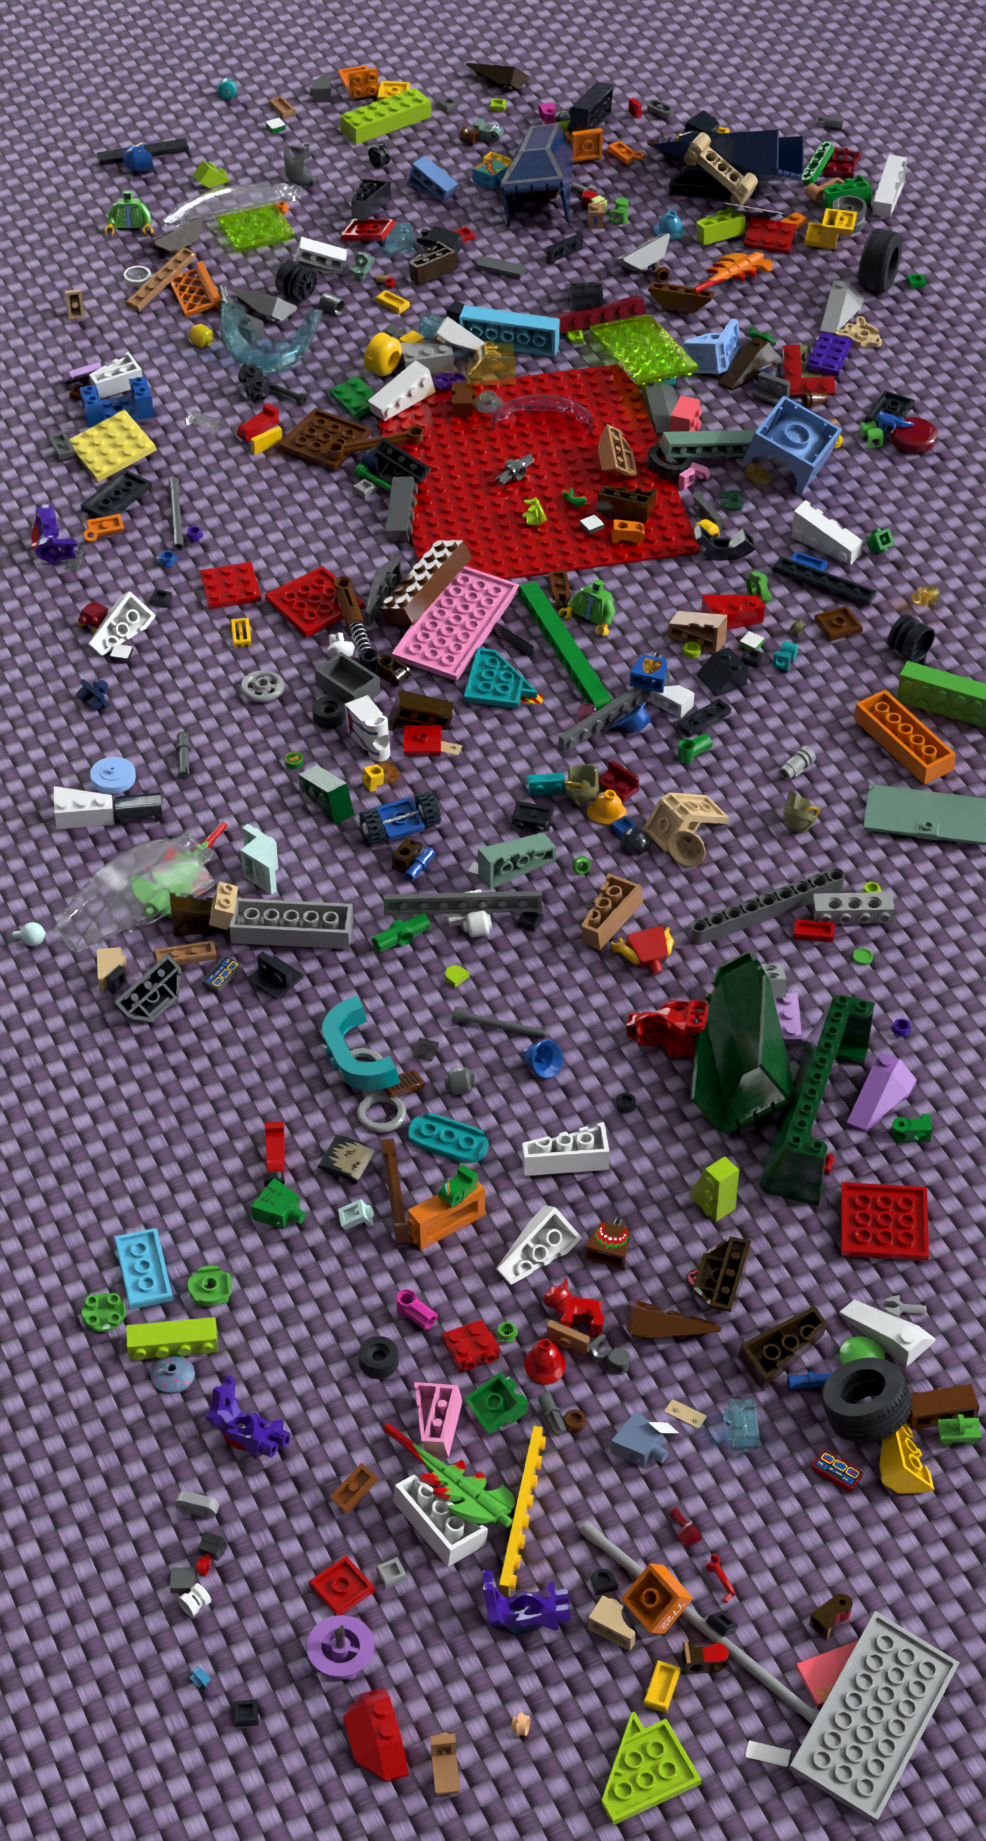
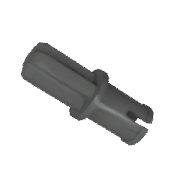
(552, 1413)

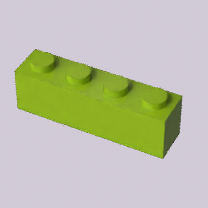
(172, 1338)

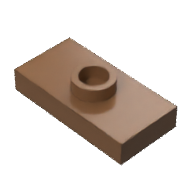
(568, 1337)

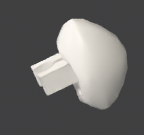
(339, 645)

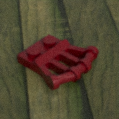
(842, 168)

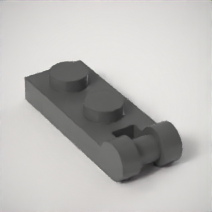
(706, 510)

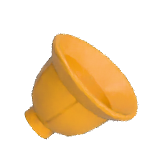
(606, 808)

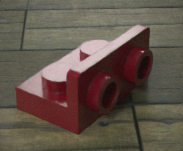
(619, 780)

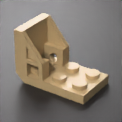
(679, 813)

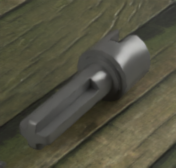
(224, 296)

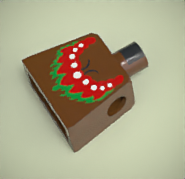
(609, 1244)

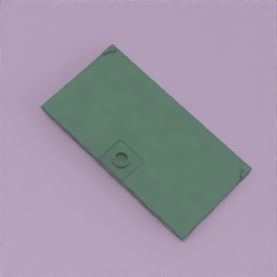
(926, 814)

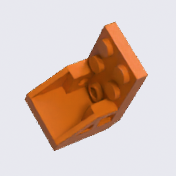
(586, 144)

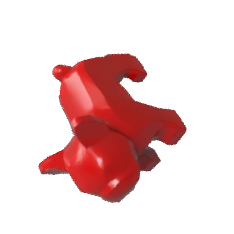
(575, 1309)

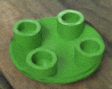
(103, 1312)
(860, 1348)

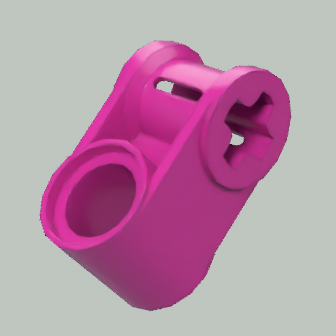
(547, 113)

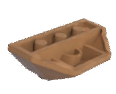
(616, 454)

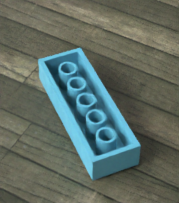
(527, 332)

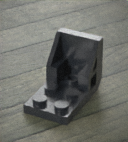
(584, 295)

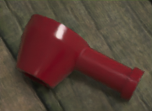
(688, 1534)

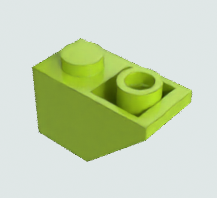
(209, 175)

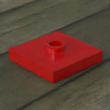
(422, 740)

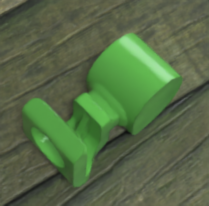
(621, 210)
(872, 432)

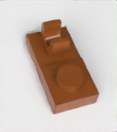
(354, 1488)

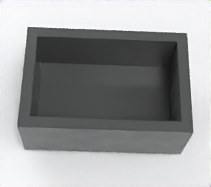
(346, 679)

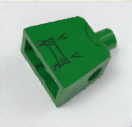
(277, 1206)

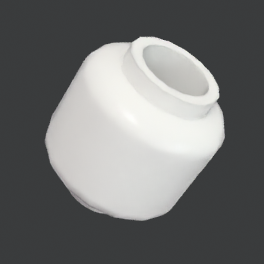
(477, 924)

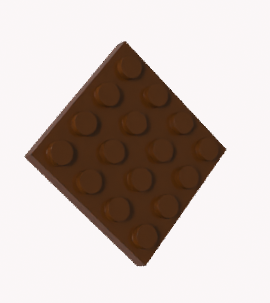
(316, 431)

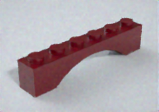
(611, 312)

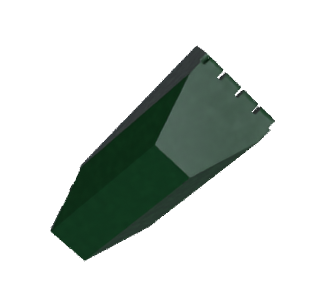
(741, 1053)

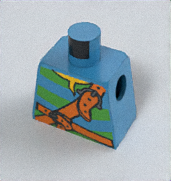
(489, 173)

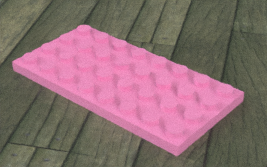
(456, 623)

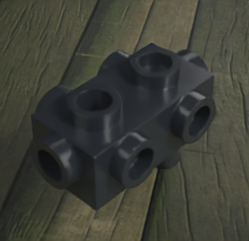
(251, 377)

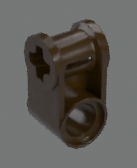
(390, 670)

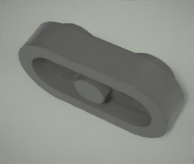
(659, 108)

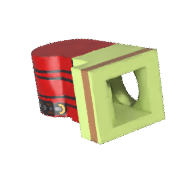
(592, 197)

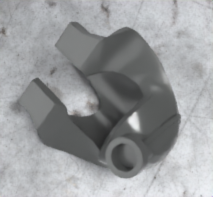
(295, 167)

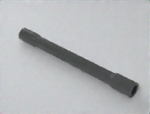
(176, 517)

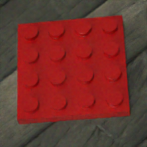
(309, 601)
(884, 1221)

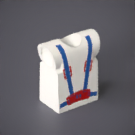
(368, 727)

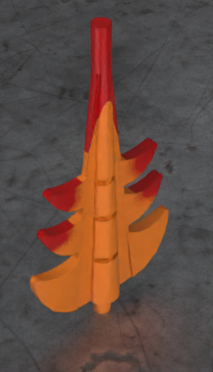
(735, 267)

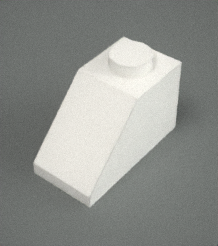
(674, 700)

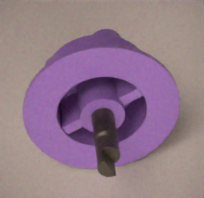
(340, 1647)

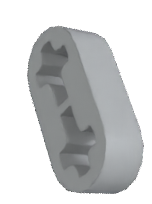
(196, 1504)

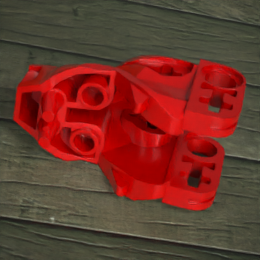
(670, 1026)

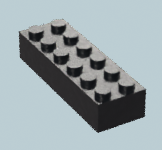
(591, 108)

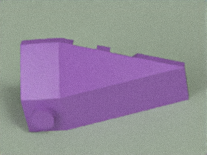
(883, 1089)

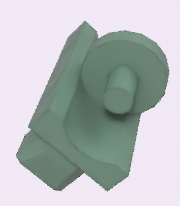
(361, 266)

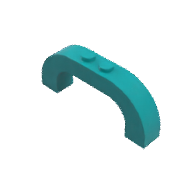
(358, 1074)

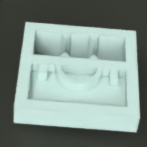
(259, 859)

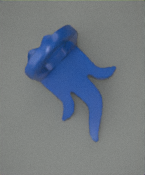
(891, 420)

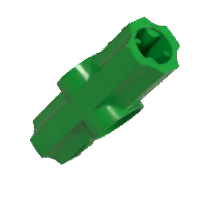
(401, 932)

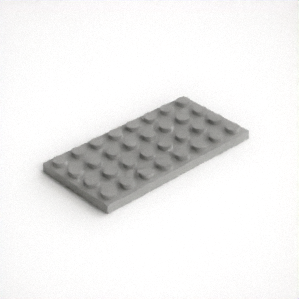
(874, 1717)

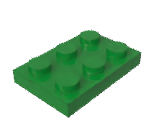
(353, 396)

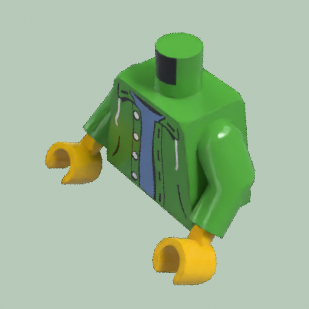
(129, 214)
(594, 605)

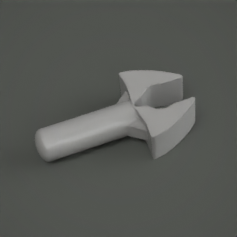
(581, 188)
(902, 1308)

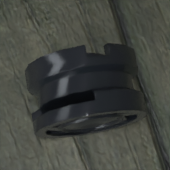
(379, 156)

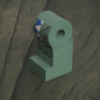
(488, 132)

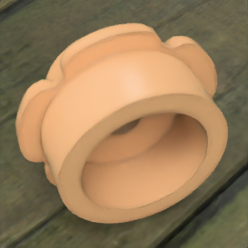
(521, 1724)

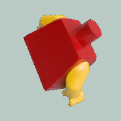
(646, 948)

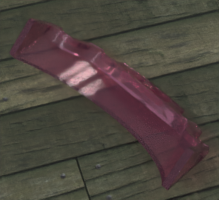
(542, 402)

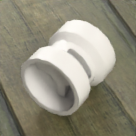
(194, 1600)

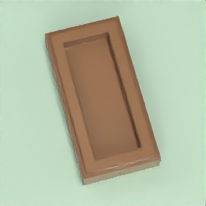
(282, 107)

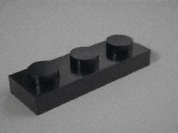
(704, 718)

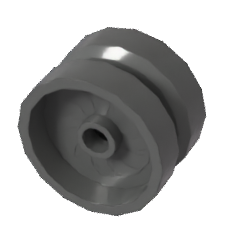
(854, 204)

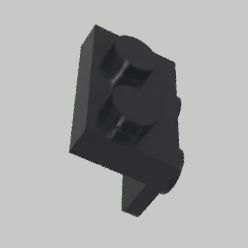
(533, 816)

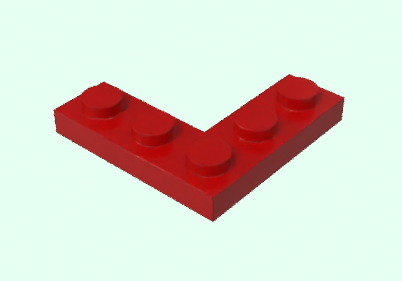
(801, 385)

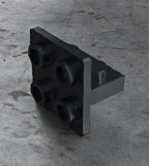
(274, 976)

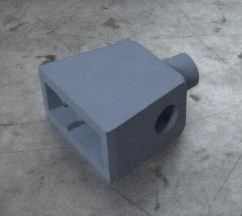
(639, 1442)

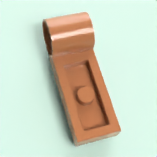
(816, 192)

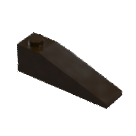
(506, 76)
(750, 359)

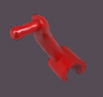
(720, 1574)

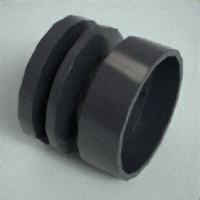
(296, 280)
(910, 636)

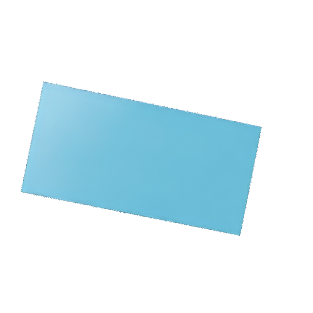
(143, 1268)

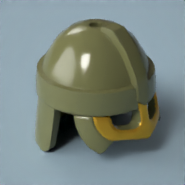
(582, 783)
(797, 813)

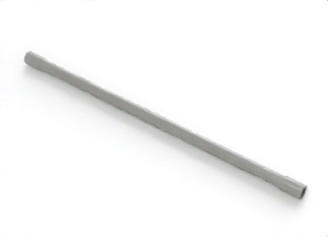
(598, 1538)

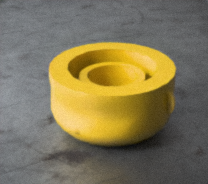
(382, 354)

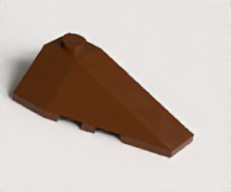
(652, 1322)

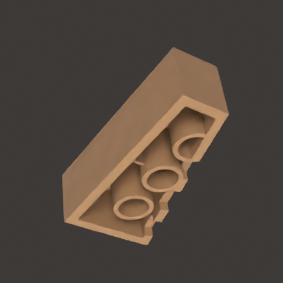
(611, 910)

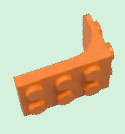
(360, 81)

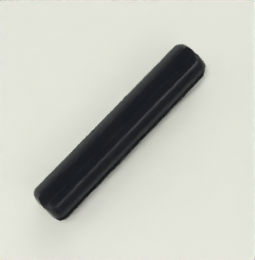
(513, 639)

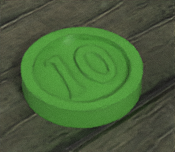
(862, 956)

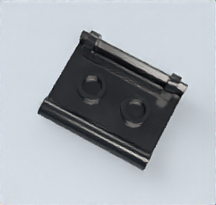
(138, 806)

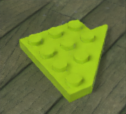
(647, 1770)

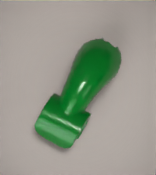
(576, 501)

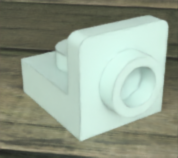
(355, 1214)

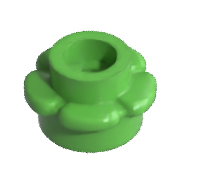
(584, 867)
(506, 1327)

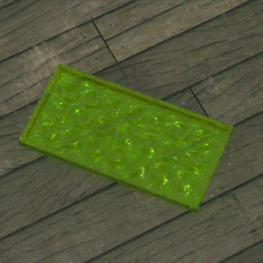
(643, 349)

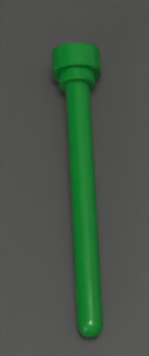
(363, 472)

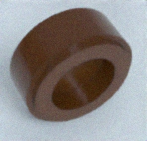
(574, 1421)

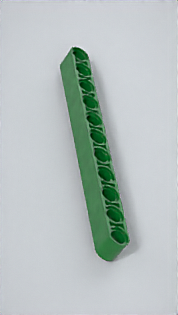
(563, 645)

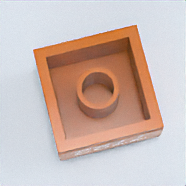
(657, 1598)

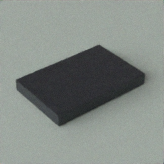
(891, 404)

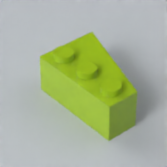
(721, 226)
(717, 1189)

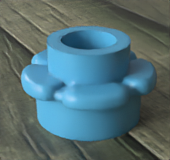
(199, 1677)

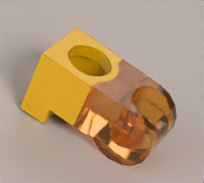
(379, 774)

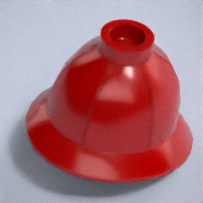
(545, 1363)

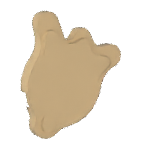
(861, 333)

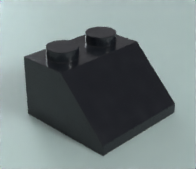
(723, 672)

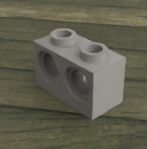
(777, 979)

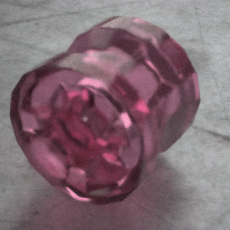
(585, 711)

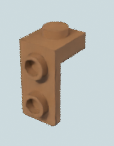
(444, 1764)

